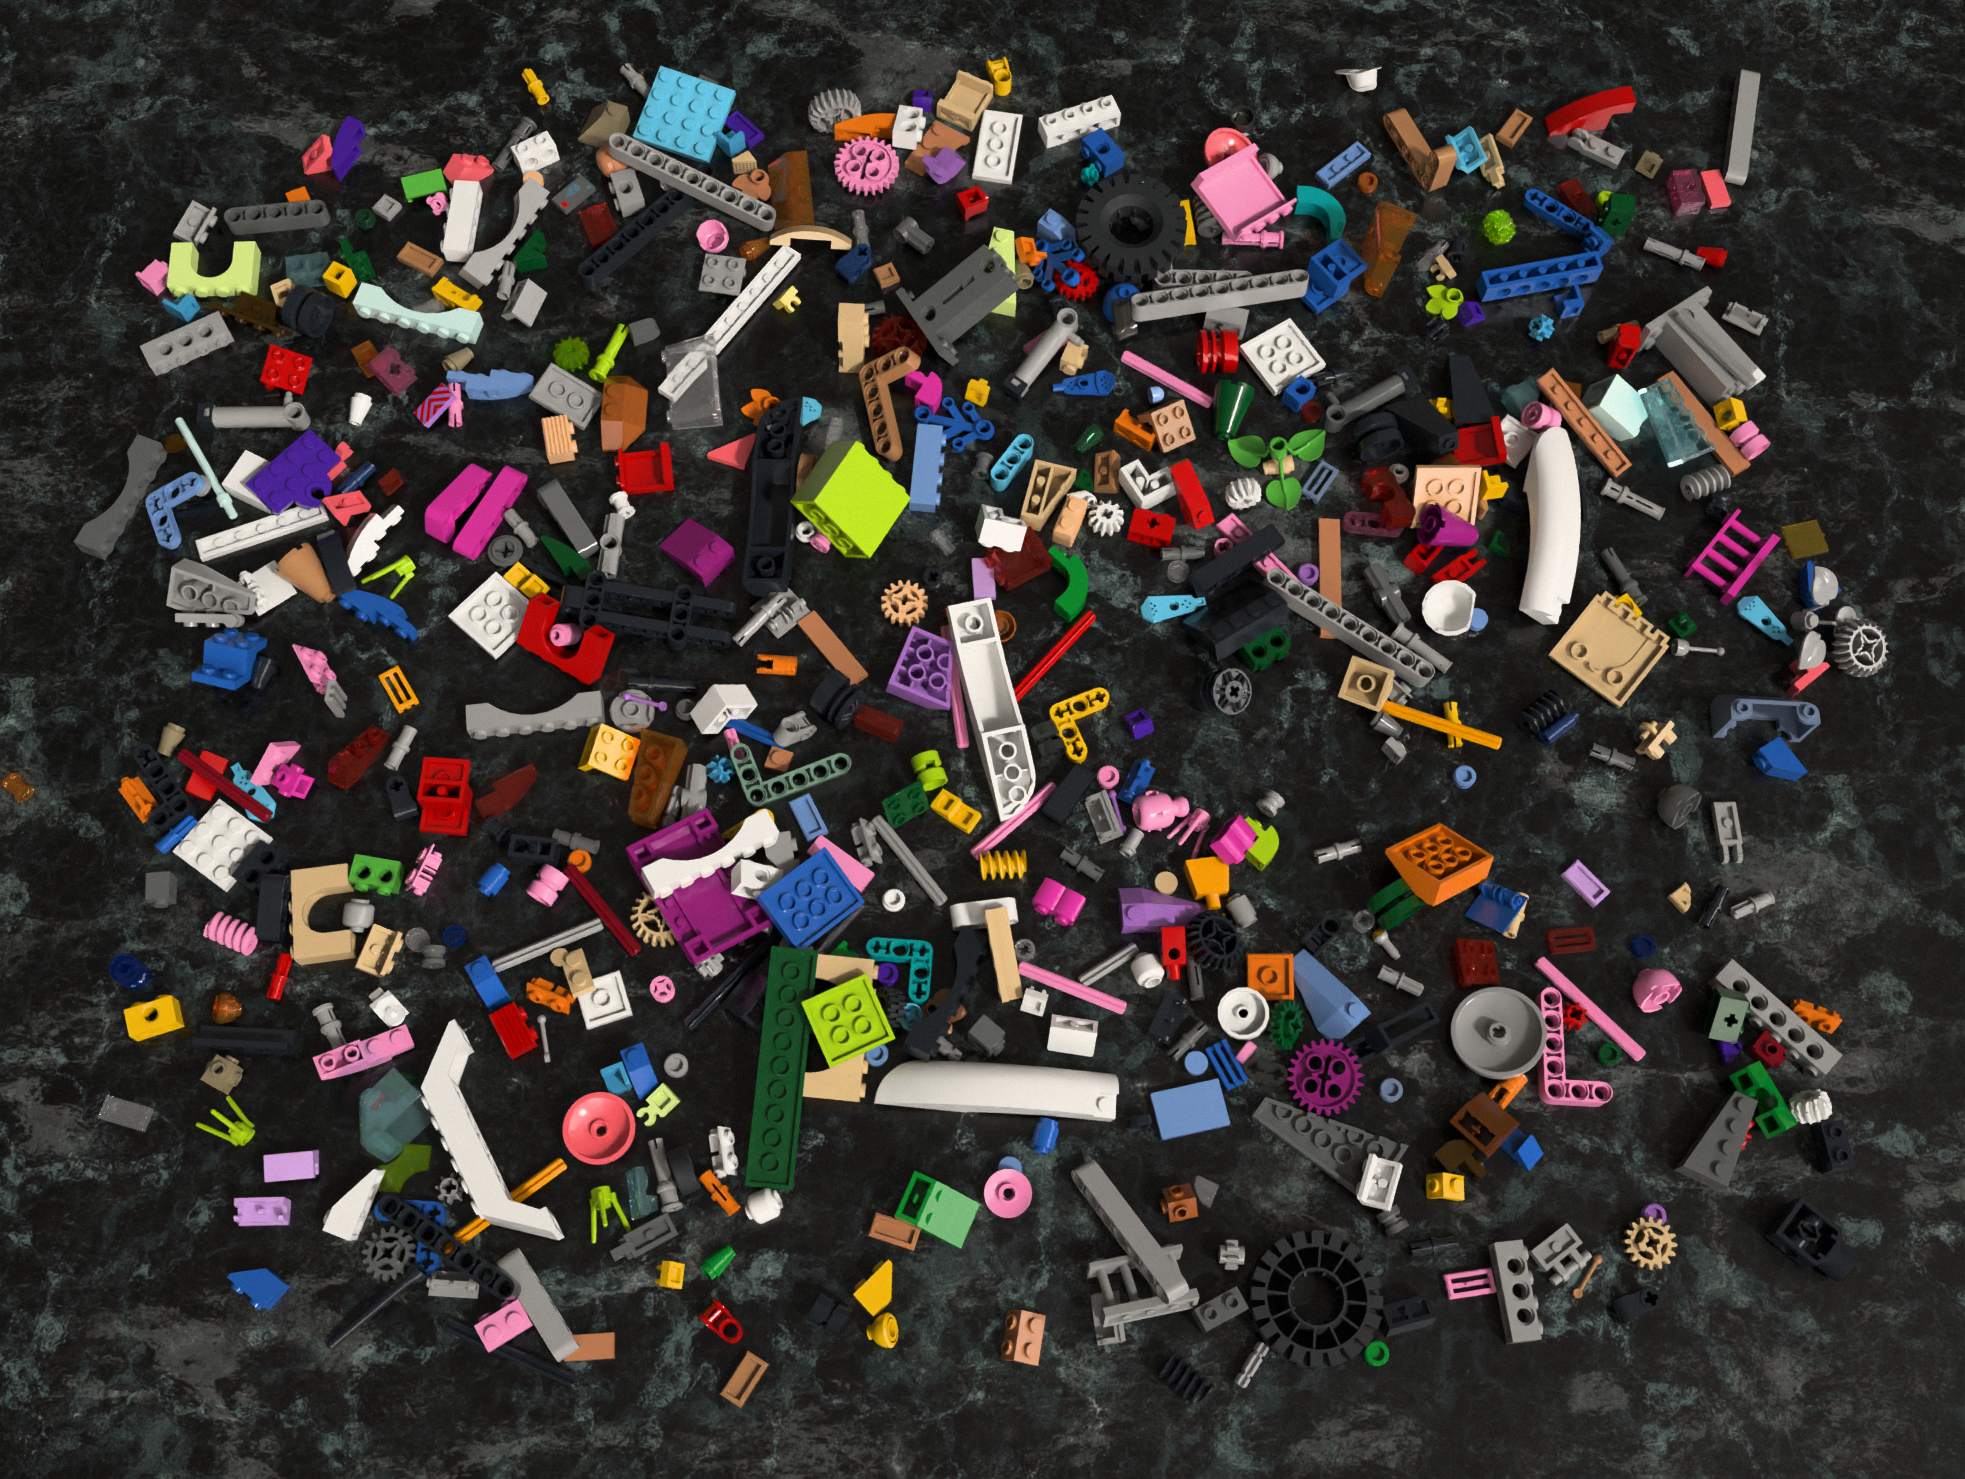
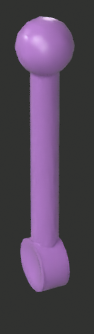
(662, 705)
(1112, 794)

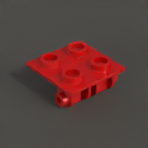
(285, 370)

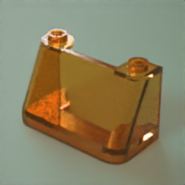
(1382, 244)

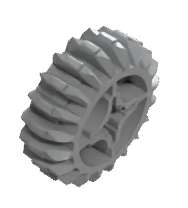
(833, 108)
(1860, 647)

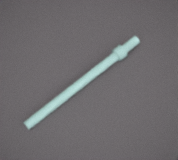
(223, 498)

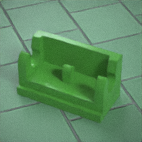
(424, 184)

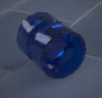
(129, 972)

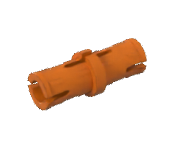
(730, 1204)

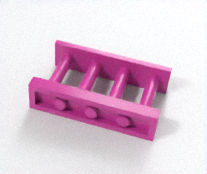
(1740, 574)

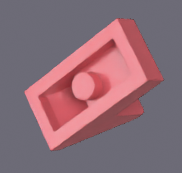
(318, 156)
(347, 504)
(1804, 677)

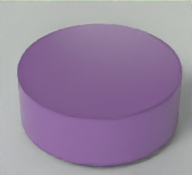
(1308, 574)
(1655, 1211)

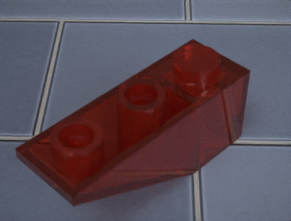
(356, 757)

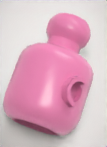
(1157, 810)

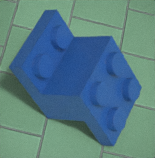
(1331, 274)
(229, 658)

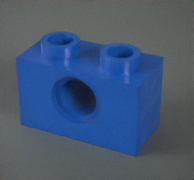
(1102, 152)

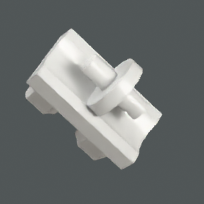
(387, 1007)

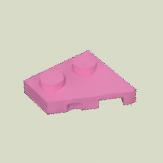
(275, 755)

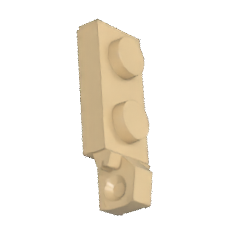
(1493, 166)

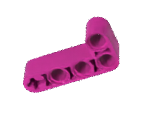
(454, 500)

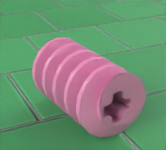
(231, 933)

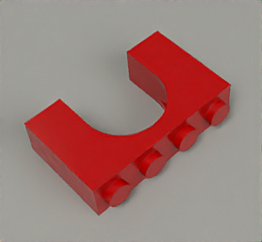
(535, 637)

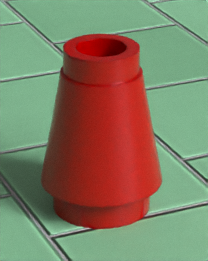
(1713, 256)

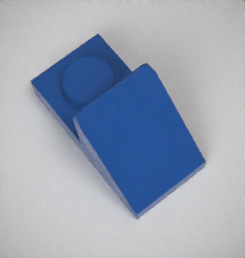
(1522, 1149)

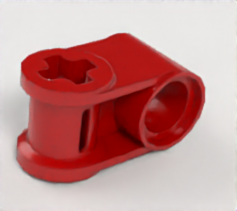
(718, 1319)

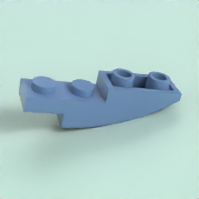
(499, 385)

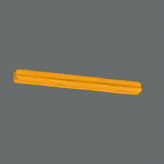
(1442, 725)
(518, 1195)

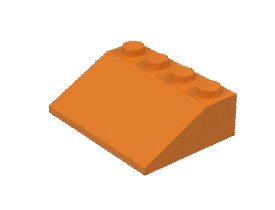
(1439, 863)

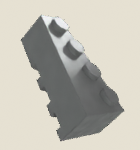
(1719, 1143)

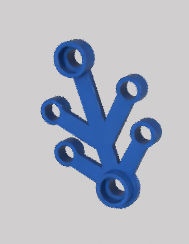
(1069, 275)
(958, 423)

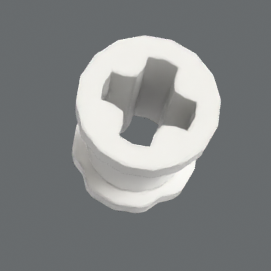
(621, 504)

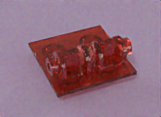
(1476, 962)

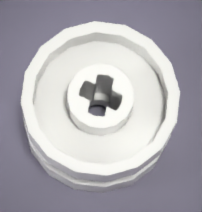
(1247, 1027)

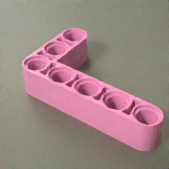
(1557, 1059)

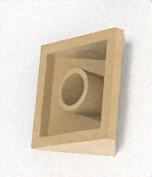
(1367, 683)

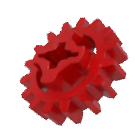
(1086, 275)

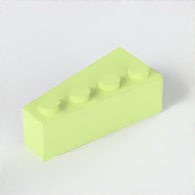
(1003, 242)

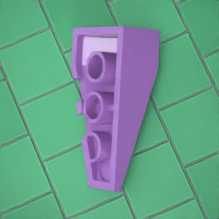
(1149, 910)

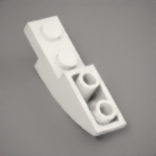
(362, 545)

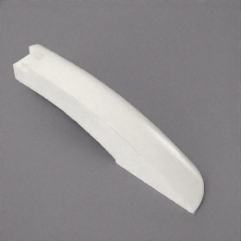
(1554, 525)

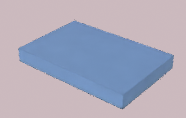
(1189, 1109)

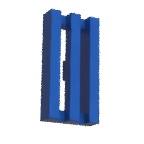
(1216, 1047)

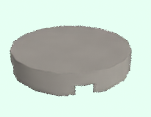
(630, 714)

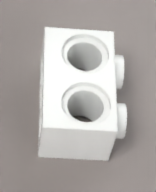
(908, 127)
(535, 153)

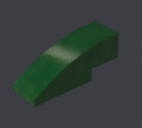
(567, 560)

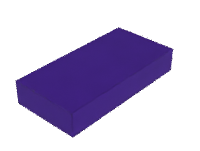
(737, 122)

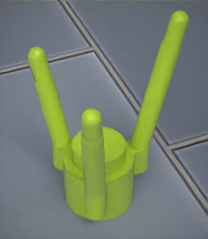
(403, 566)
(240, 1131)
(602, 1200)

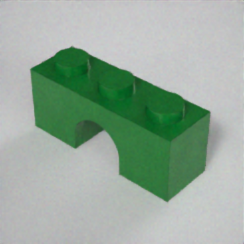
(1773, 1111)

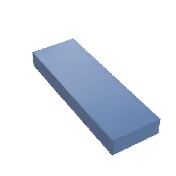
(1342, 165)

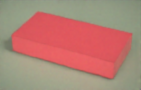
(1714, 189)

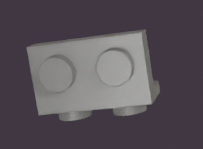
(195, 224)

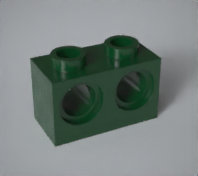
(1268, 652)

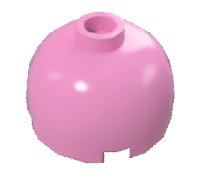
(1654, 988)

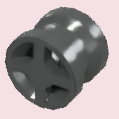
(433, 956)

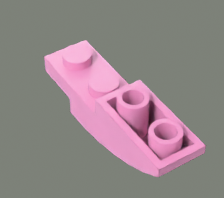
(364, 1054)

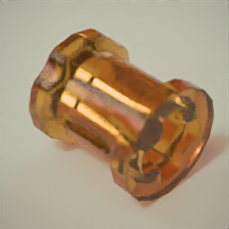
(17, 787)

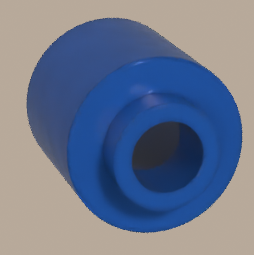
(493, 879)
(1045, 1136)

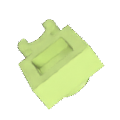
(660, 1102)

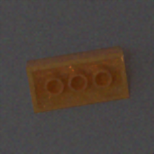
(791, 190)

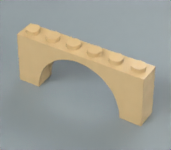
(845, 1079)

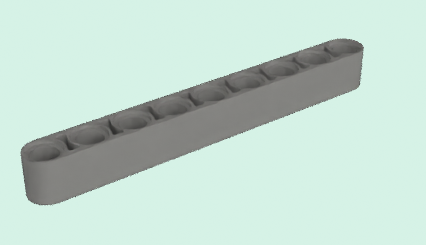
(686, 174)
(1219, 295)
(1357, 631)

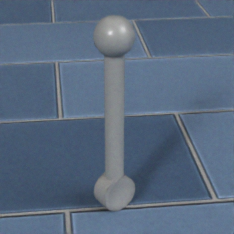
(541, 1019)

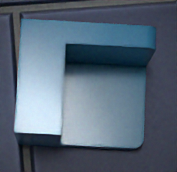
(731, 142)
(182, 308)
(616, 1078)

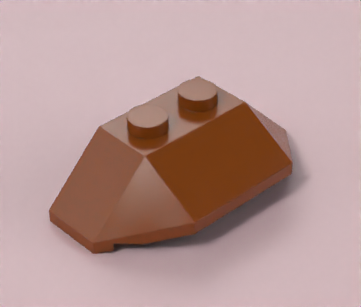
(622, 412)

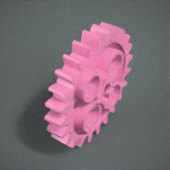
(850, 160)

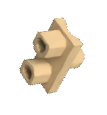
(1652, 735)

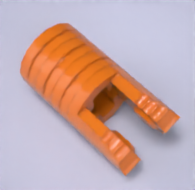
(781, 665)
(1509, 1088)

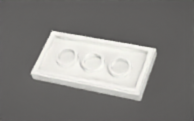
(997, 147)

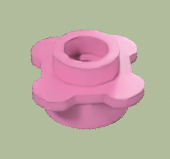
(442, 199)

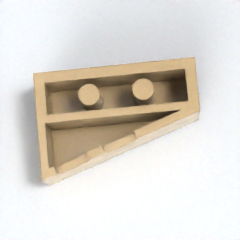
(852, 336)

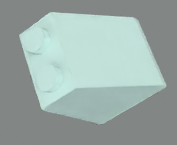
(1615, 407)

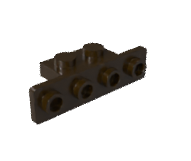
(255, 310)

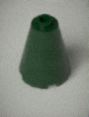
(1230, 407)

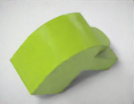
(1265, 845)

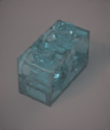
(308, 267)

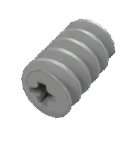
(1705, 482)

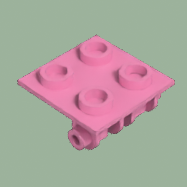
(316, 667)
(424, 858)

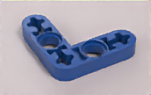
(424, 1207)

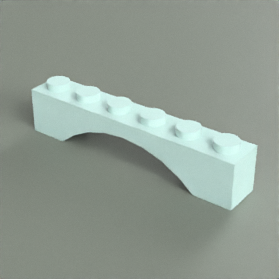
(455, 324)

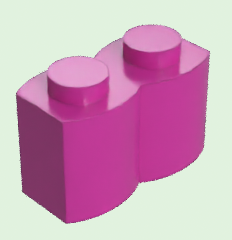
(1233, 840)
(1058, 901)

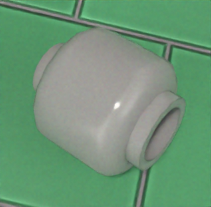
(358, 915)

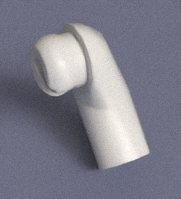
(1091, 499)

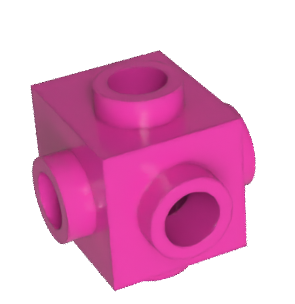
(292, 781)

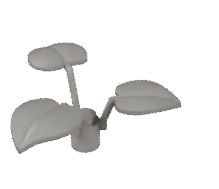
(1823, 589)

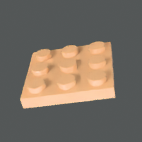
(1448, 485)

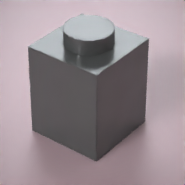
(161, 889)

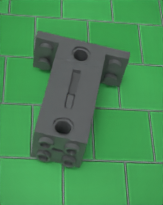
(961, 299)

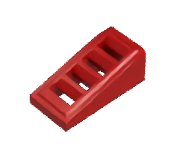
(1416, 562)

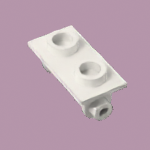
(722, 1141)

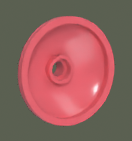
(1223, 144)
(589, 1115)

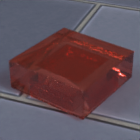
(390, 482)

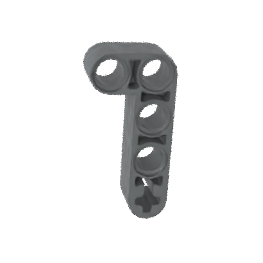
(568, 519)

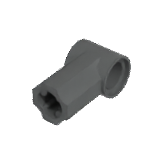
(909, 232)

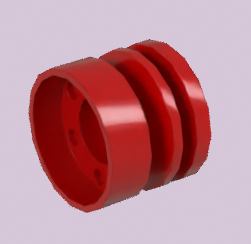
(1217, 351)

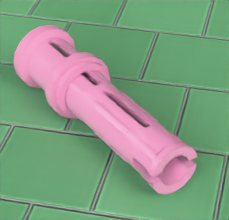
(1263, 239)

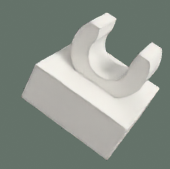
(1034, 1001)

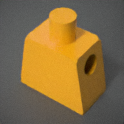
(1208, 879)

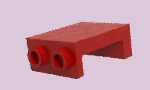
(1482, 444)
(645, 470)

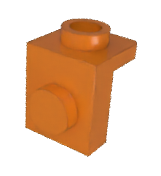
(1027, 251)

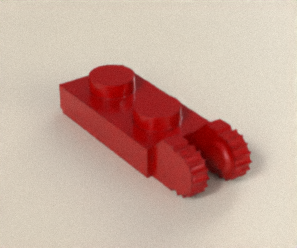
(1459, 569)

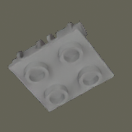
(722, 274)
(786, 616)

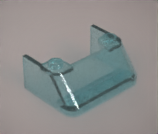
(391, 1116)

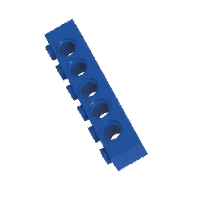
(1539, 276)

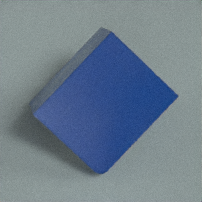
(1570, 303)

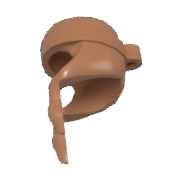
(607, 163)

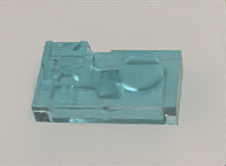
(637, 1185)

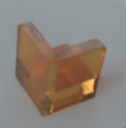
(363, 354)

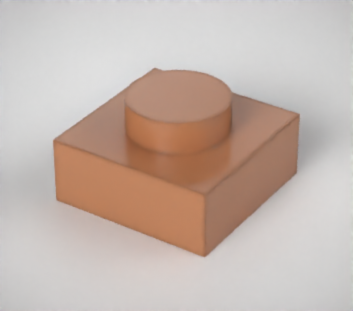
(778, 760)

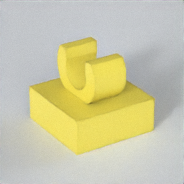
(786, 298)

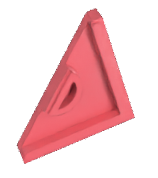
(735, 453)

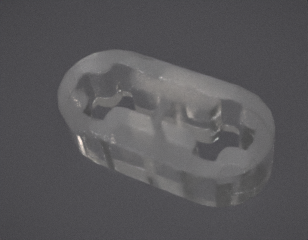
(834, 431)

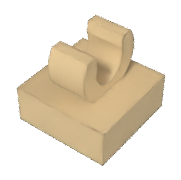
(1444, 266)

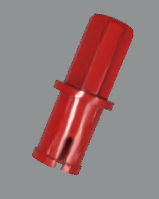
(279, 976)

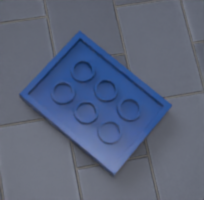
(810, 900)

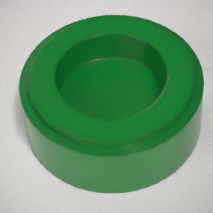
(1376, 1353)

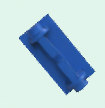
(1136, 781)

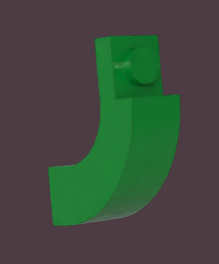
(1074, 598)

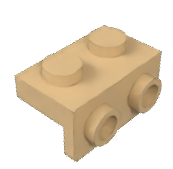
(378, 951)

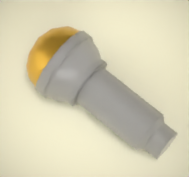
(1381, 937)

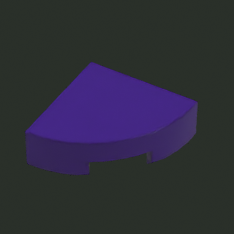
(1729, 1051)

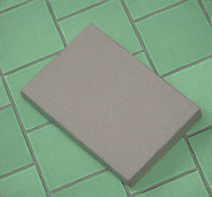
(567, 395)

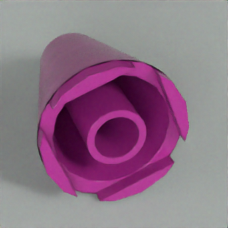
(1445, 528)

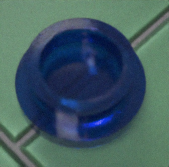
(454, 935)

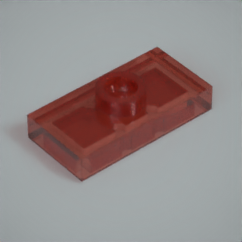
(1577, 197)

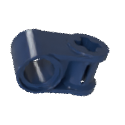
(854, 263)

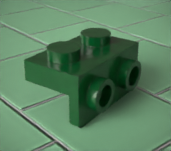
(357, 262)

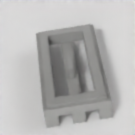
(335, 702)

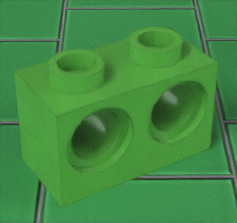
(378, 870)

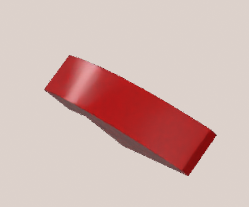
(1590, 112)

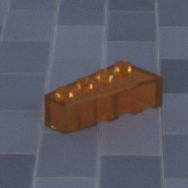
(655, 774)

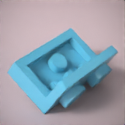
(1468, 150)

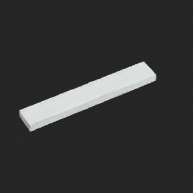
(259, 531)

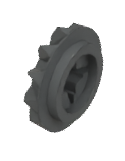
(499, 544)

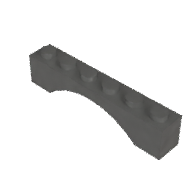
(100, 534)

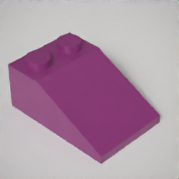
(698, 551)

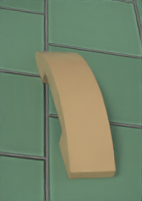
(837, 239)

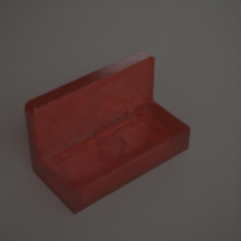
(879, 724)

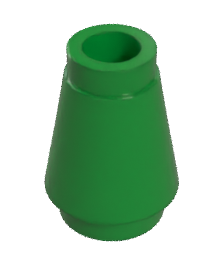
(717, 1262)

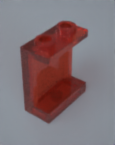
(1021, 565)

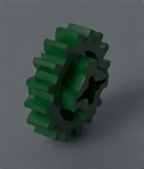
(1285, 1024)

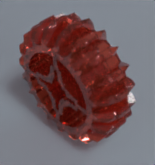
(907, 332)

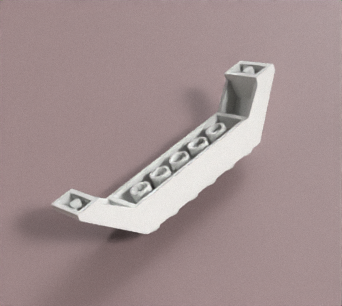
(468, 1146)

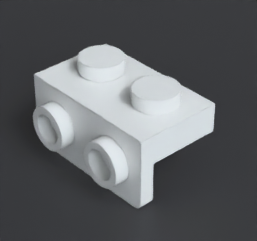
(1378, 1182)

